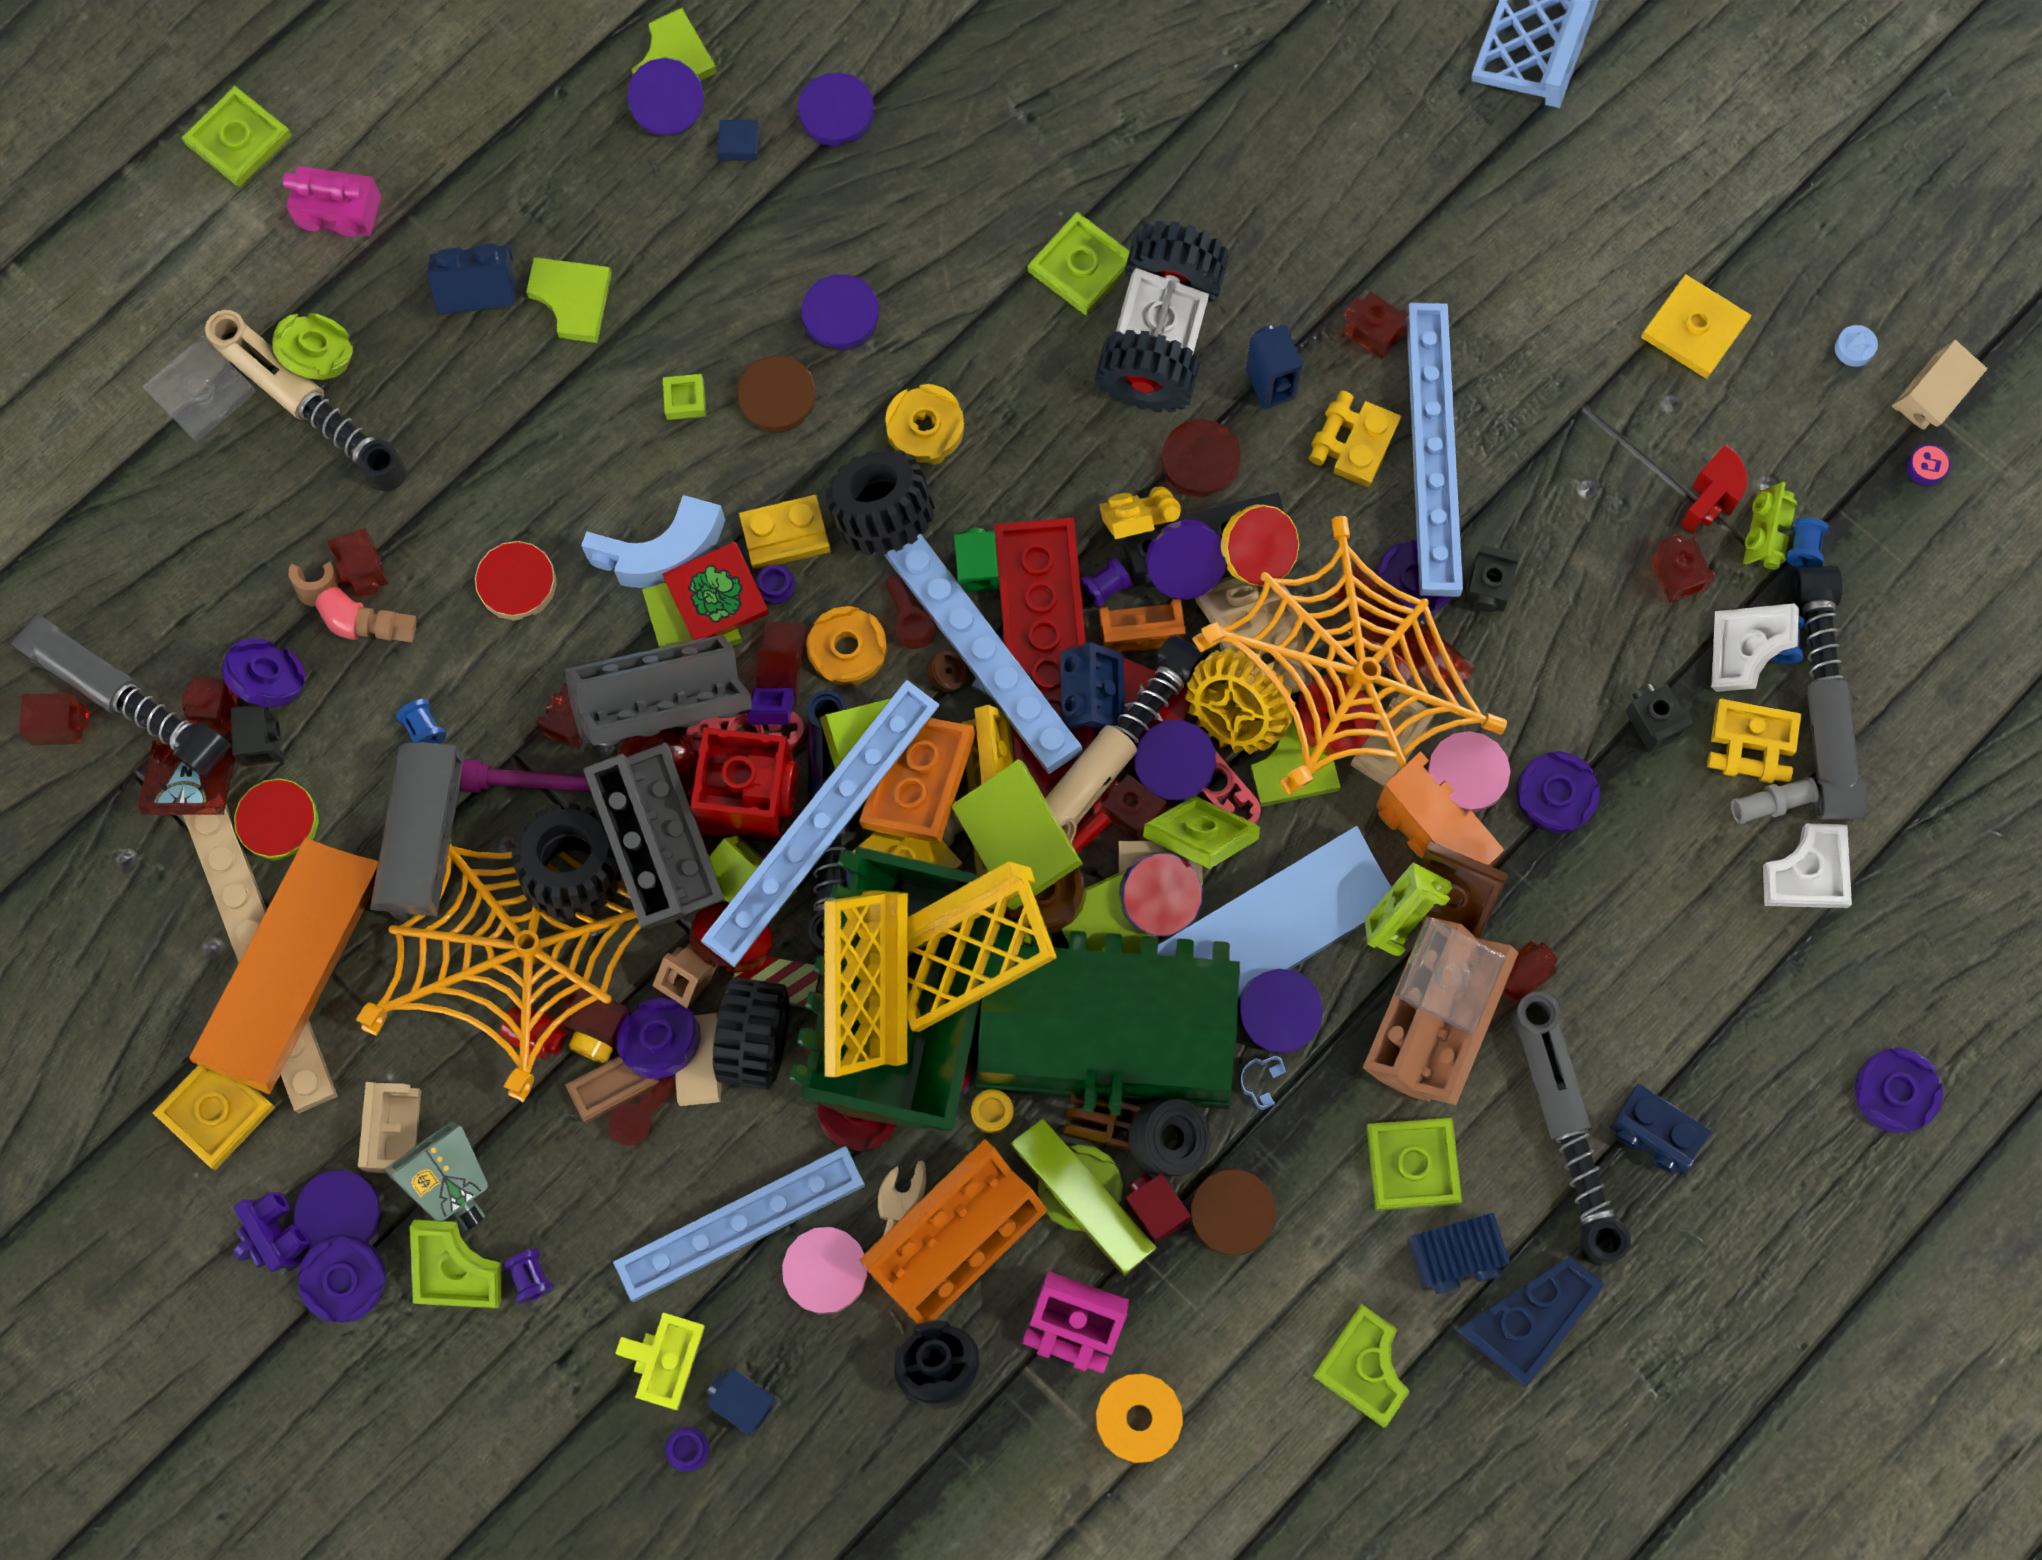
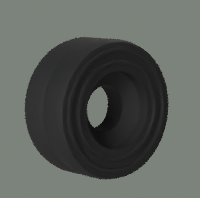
(1192, 1134)

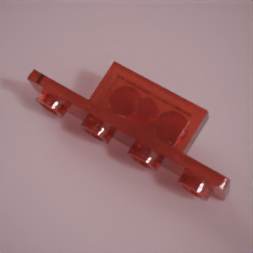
(1462, 666)

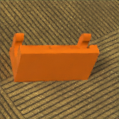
(1141, 627)

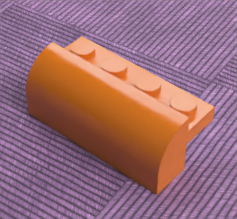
(953, 1234)

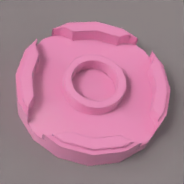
(1473, 768)
(824, 1270)

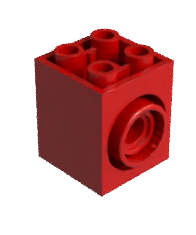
(744, 785)

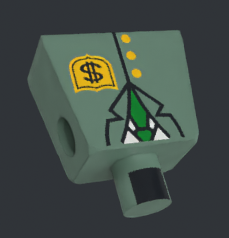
(443, 1176)

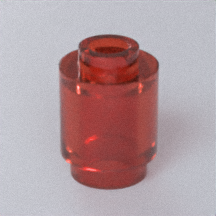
(1531, 970)

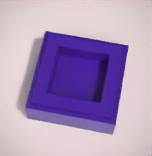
(771, 706)

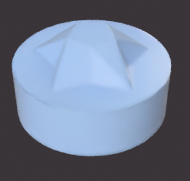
(1856, 345)

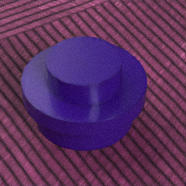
(775, 584)
(687, 1449)

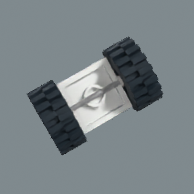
(1154, 344)

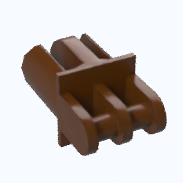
(1098, 1120)

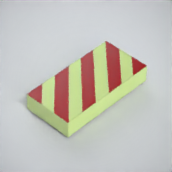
(797, 977)

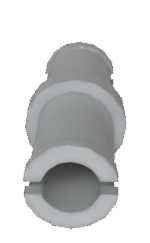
(1774, 800)

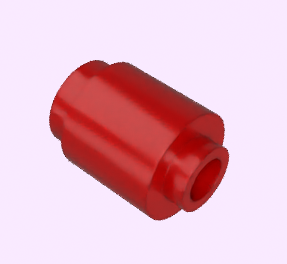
(552, 1044)

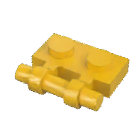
(1366, 444)
(1130, 515)
(1754, 728)

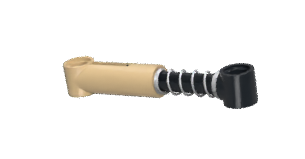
(303, 398)
(1115, 744)

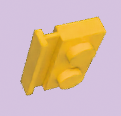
(784, 532)

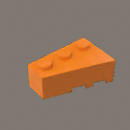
(1427, 814)

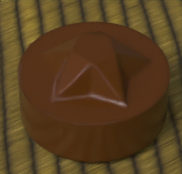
(947, 671)

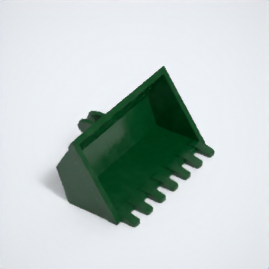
(1112, 1024)
(930, 1084)

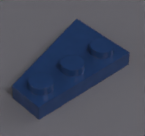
(1533, 1320)

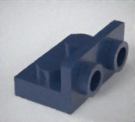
(1092, 686)
(1659, 1130)

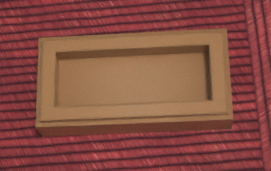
(607, 1089)

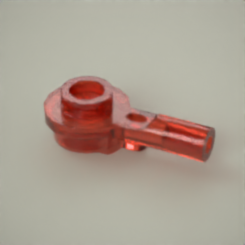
(915, 627)
(632, 1122)

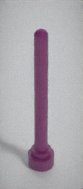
(480, 776)

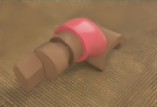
(345, 616)

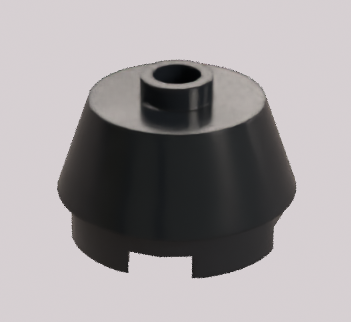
(937, 1365)

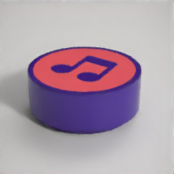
(1928, 465)

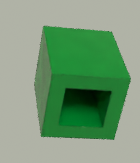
(976, 560)

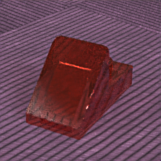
(781, 656)

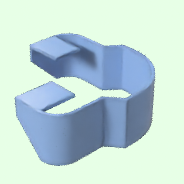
(1275, 1071)

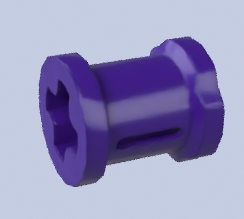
(1105, 582)
(526, 1290)

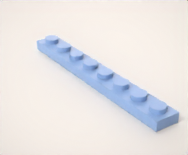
(1434, 450)
(985, 654)
(819, 824)

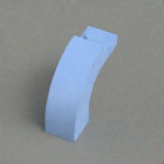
(642, 564)

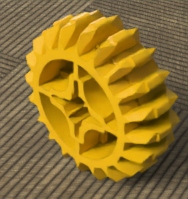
(1232, 707)

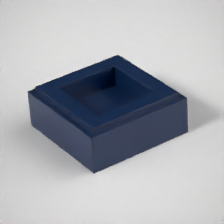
(738, 140)

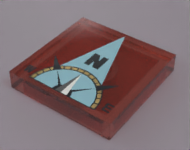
(178, 790)

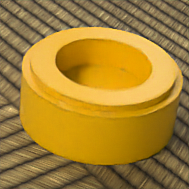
(590, 1047)
(992, 1111)

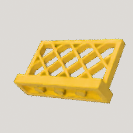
(961, 910)
(882, 989)

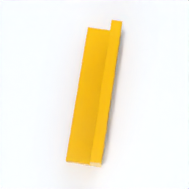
(994, 753)

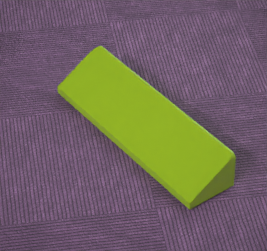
(1083, 1197)

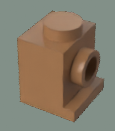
(684, 975)

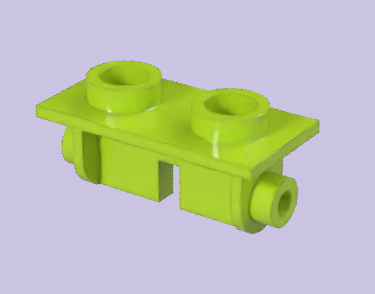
(1772, 510)

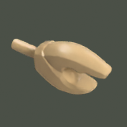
(894, 1204)

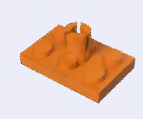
(921, 784)

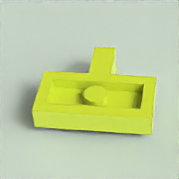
(664, 1359)

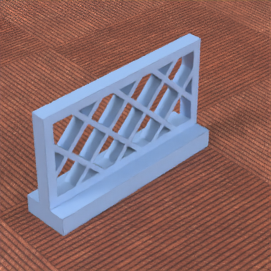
(1561, 56)

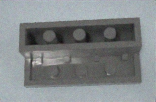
(656, 690)
(417, 830)
(654, 836)

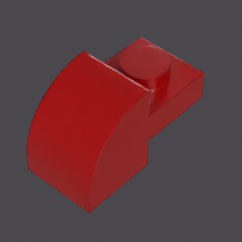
(1721, 486)

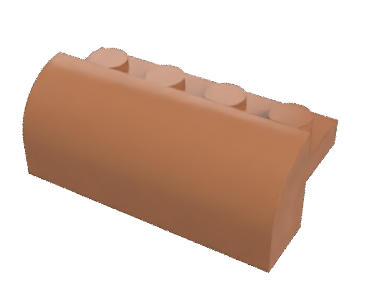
(1425, 1053)

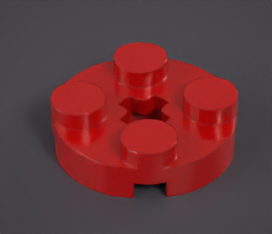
(1342, 744)

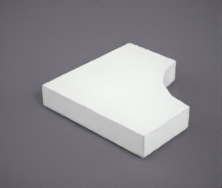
(1748, 640)
(1814, 873)

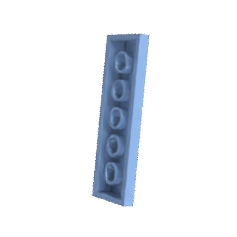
(1293, 910)

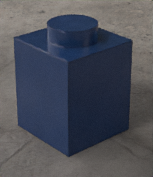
(740, 1401)

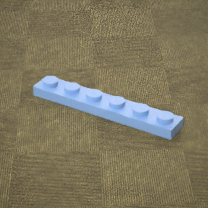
(738, 1224)

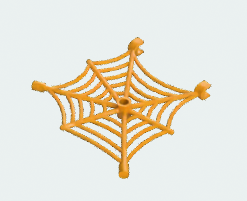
(1359, 673)
(520, 1079)

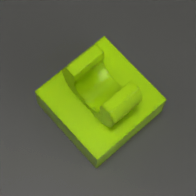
(684, 396)

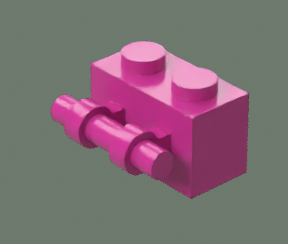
(332, 201)
(1077, 1314)

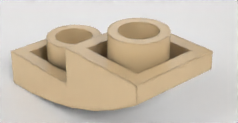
(697, 1080)

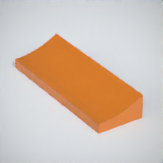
(286, 965)

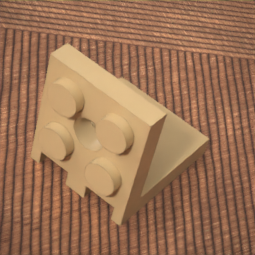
(1233, 600)

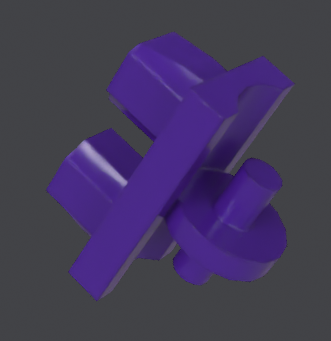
(263, 1236)

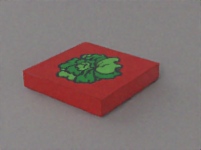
(716, 593)

